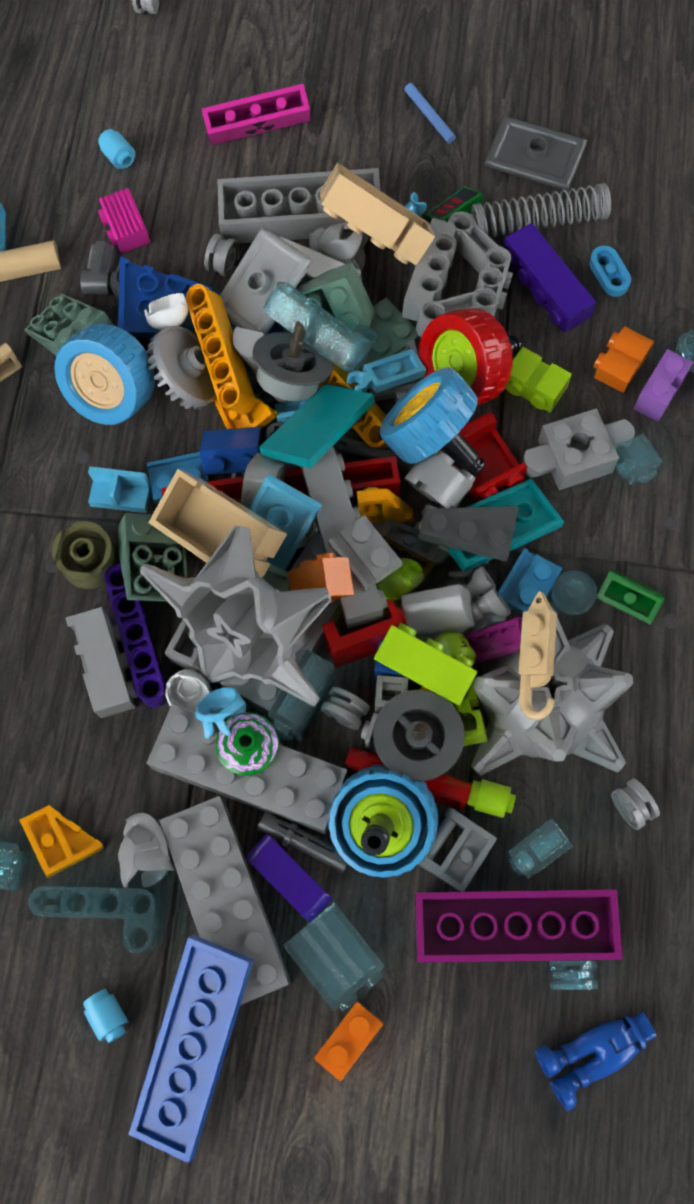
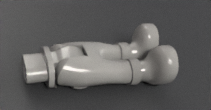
(489, 603)

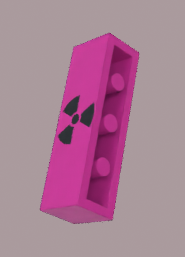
(256, 114)

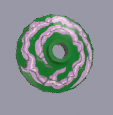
(250, 759)

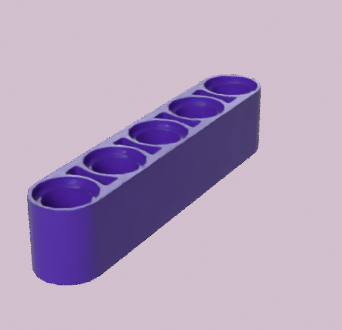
(140, 648)

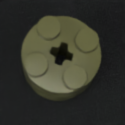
(84, 554)

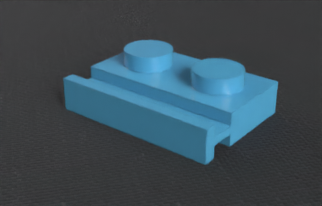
(163, 470)
(526, 579)

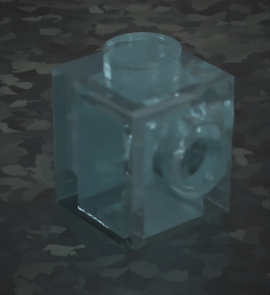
(637, 460)

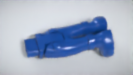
(614, 1047)

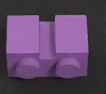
(662, 385)

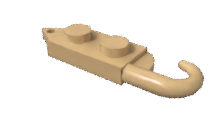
(537, 654)

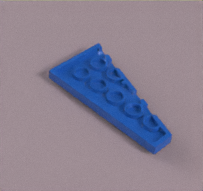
(143, 285)

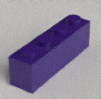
(548, 278)

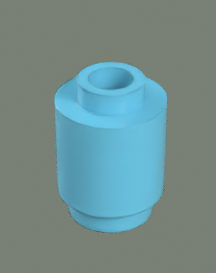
(116, 149)
(105, 1016)

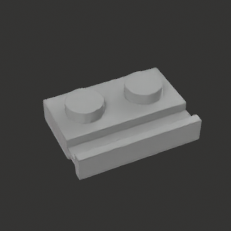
(367, 551)

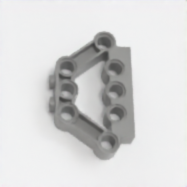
(430, 275)

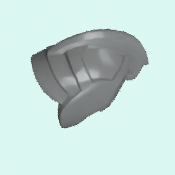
(340, 244)
(144, 850)

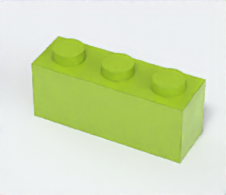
(426, 663)

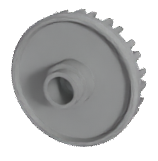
(181, 366)

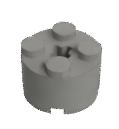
(440, 480)

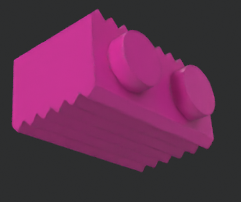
(124, 220)

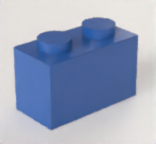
(229, 449)

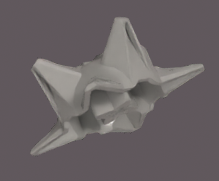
(242, 620)
(576, 722)

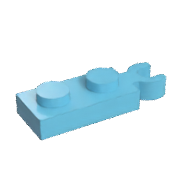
(388, 372)

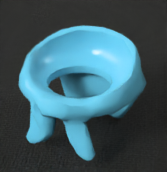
(218, 708)

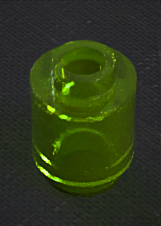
(402, 580)

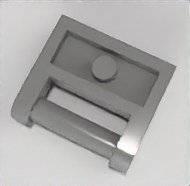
(464, 856)

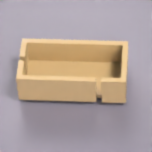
(376, 215)
(202, 517)

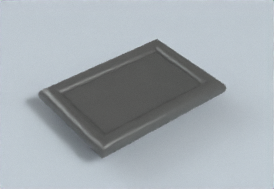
(536, 153)

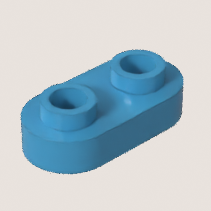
(612, 273)

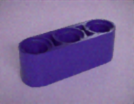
(288, 878)

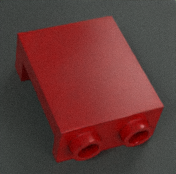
(500, 466)
(362, 642)

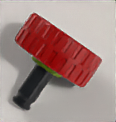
(472, 346)

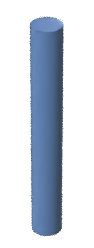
(430, 113)

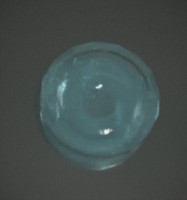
(573, 979)

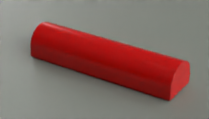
(445, 789)

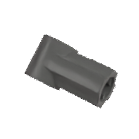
(99, 268)

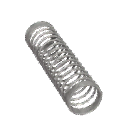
(598, 191)

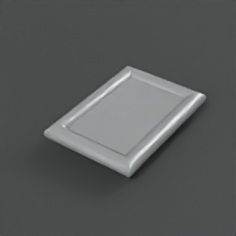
(254, 279)

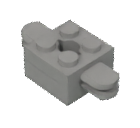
(578, 461)

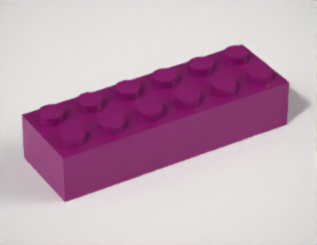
(517, 926)

